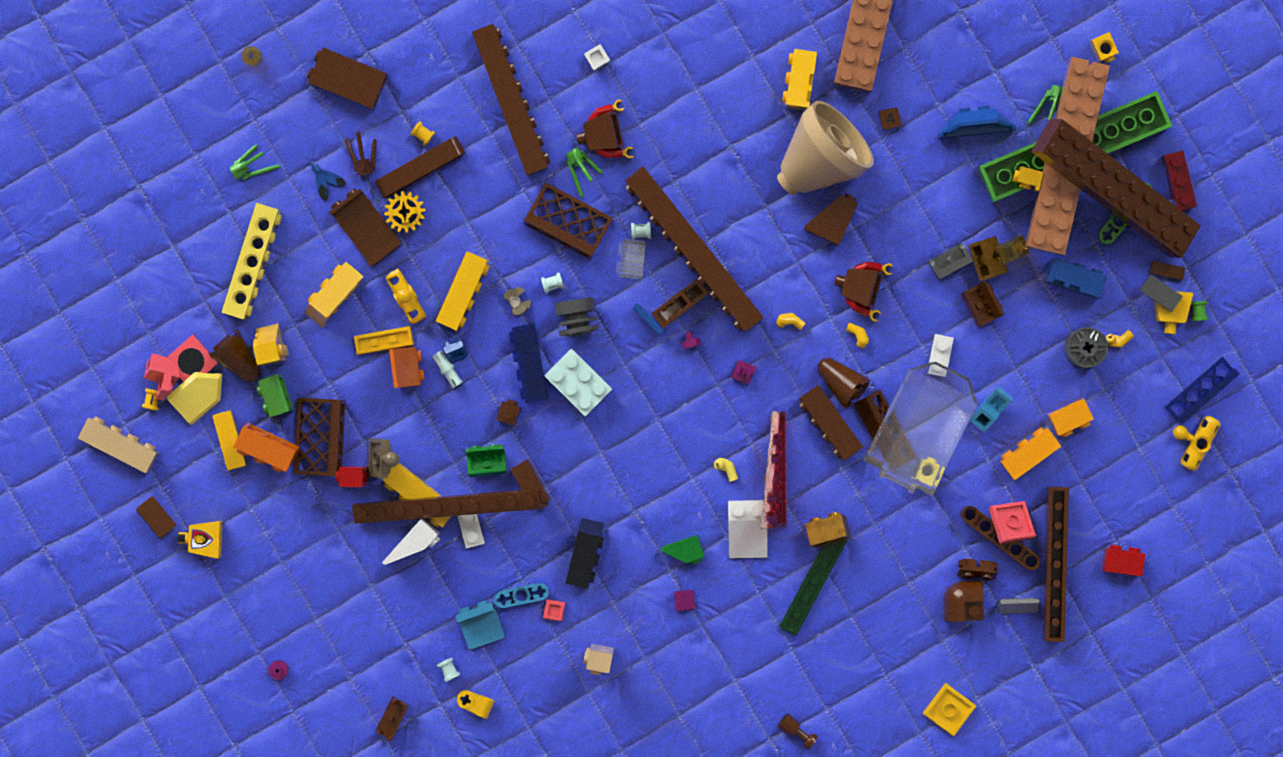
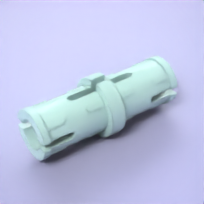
(447, 369)

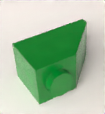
(685, 550)

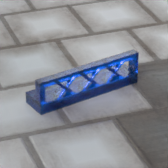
(1206, 396)

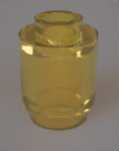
(258, 56)

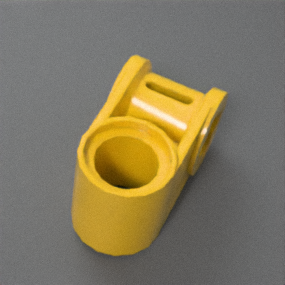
(478, 705)

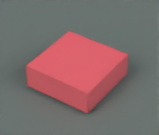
(554, 610)

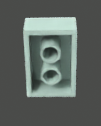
(578, 382)

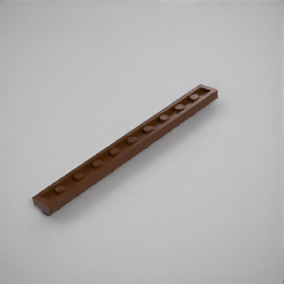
(447, 506)

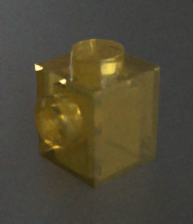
(1012, 249)

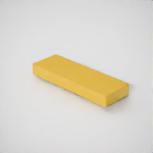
(383, 340)
(227, 437)

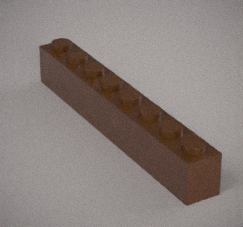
(510, 99)
(1055, 564)

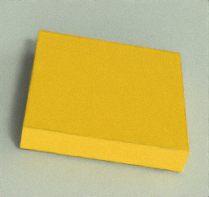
(949, 709)

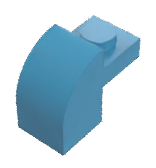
(990, 409)

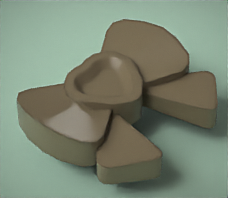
(517, 306)

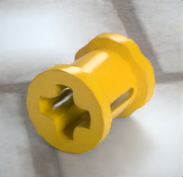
(422, 133)
(147, 404)

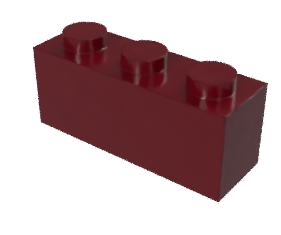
(1179, 180)

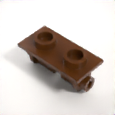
(986, 571)

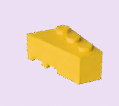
(799, 79)
(269, 345)

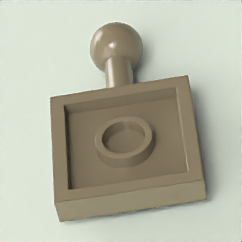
(381, 458)

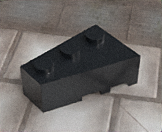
(585, 553)

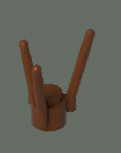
(363, 166)

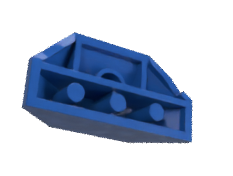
(976, 123)

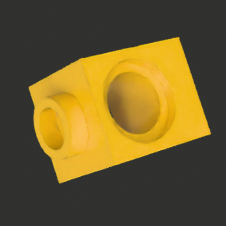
(1108, 40)

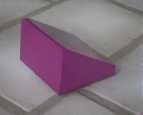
(684, 600)

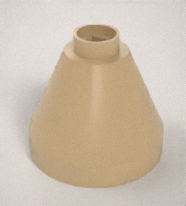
(823, 151)

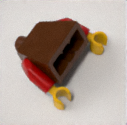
(604, 133)
(862, 286)

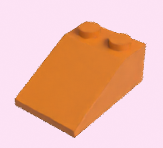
(406, 367)

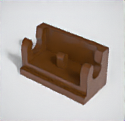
(156, 517)
(392, 718)

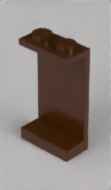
(347, 78)
(365, 227)

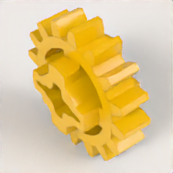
(396, 212)

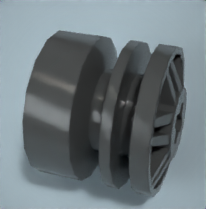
(576, 316)
(1076, 341)

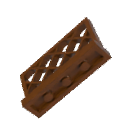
(560, 235)
(335, 434)

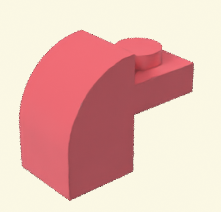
(162, 371)

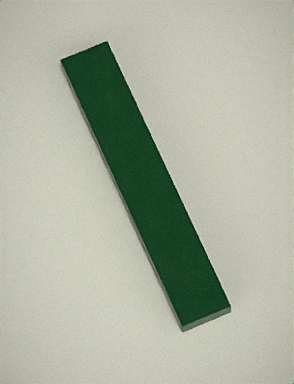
(811, 587)

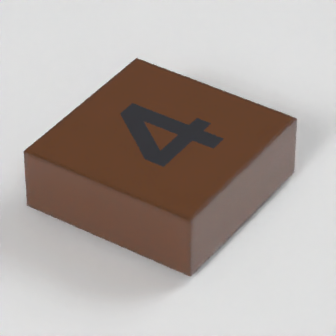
(890, 118)

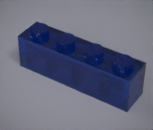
(530, 363)

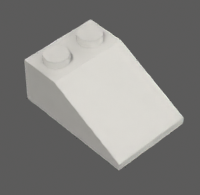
(745, 530)
(419, 538)

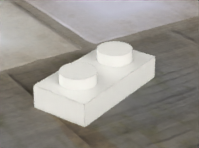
(941, 349)
(471, 530)

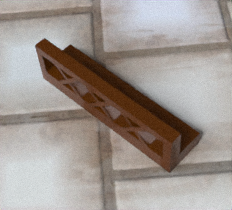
(870, 413)

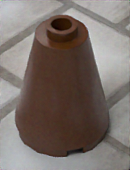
(236, 356)
(842, 381)

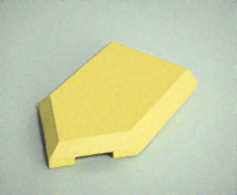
(196, 395)

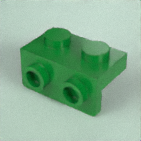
(486, 460)

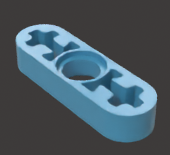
(536, 596)

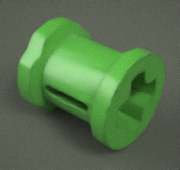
(1199, 310)

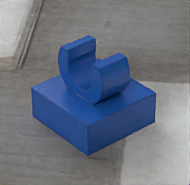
(455, 351)

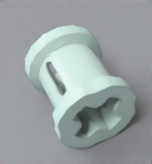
(641, 230)
(552, 283)
(448, 669)

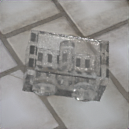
(632, 259)

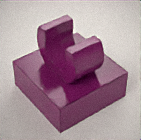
(743, 372)

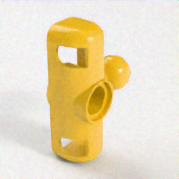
(405, 296)
(1180, 432)

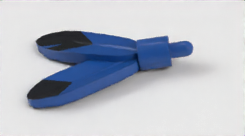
(323, 177)

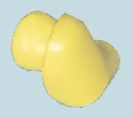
(726, 466)

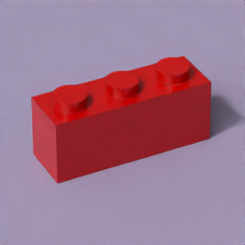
(352, 476)

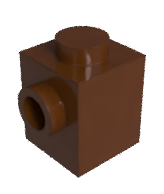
(509, 412)

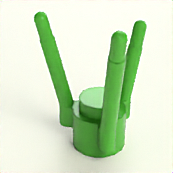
(1054, 95)
(576, 158)
(240, 167)

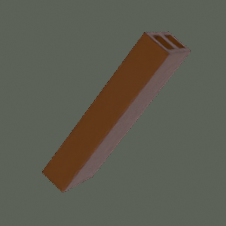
(1167, 270)

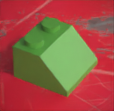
(275, 395)

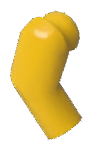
(861, 335)

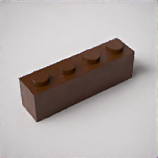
(831, 423)

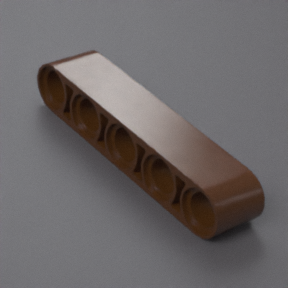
(420, 167)
(991, 533)

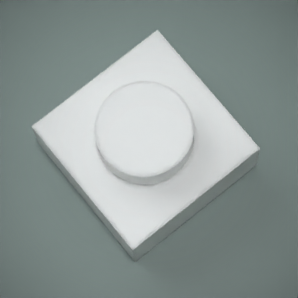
(597, 57)

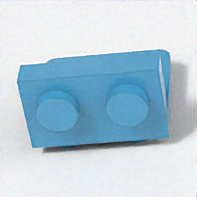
(480, 624)

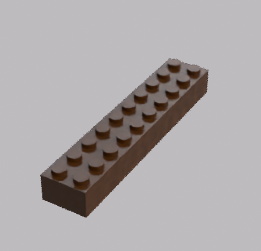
(1115, 188)
(693, 249)

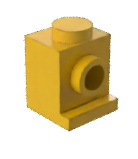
(1028, 178)

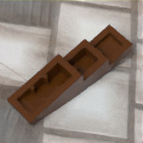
(680, 303)

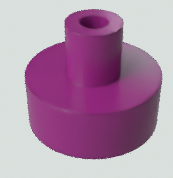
(690, 341)
(283, 669)

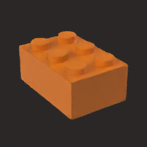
(266, 447)

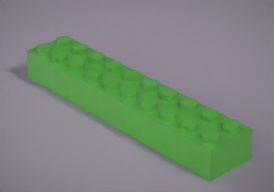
(1112, 132)

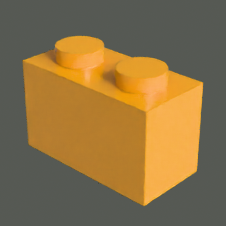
(1070, 417)

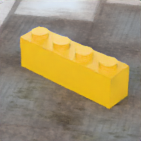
(462, 291)
(411, 487)

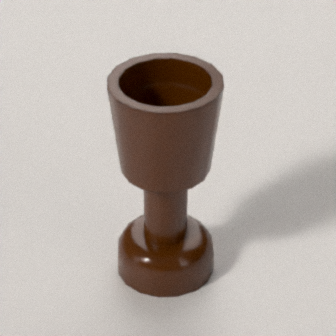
(791, 727)

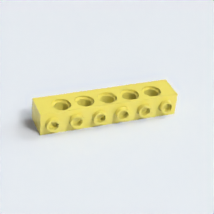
(242, 268)

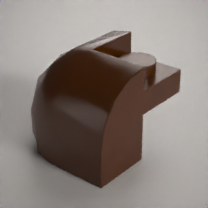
(963, 601)

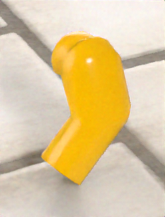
(789, 318)
(1119, 341)

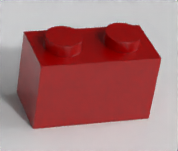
(1123, 561)

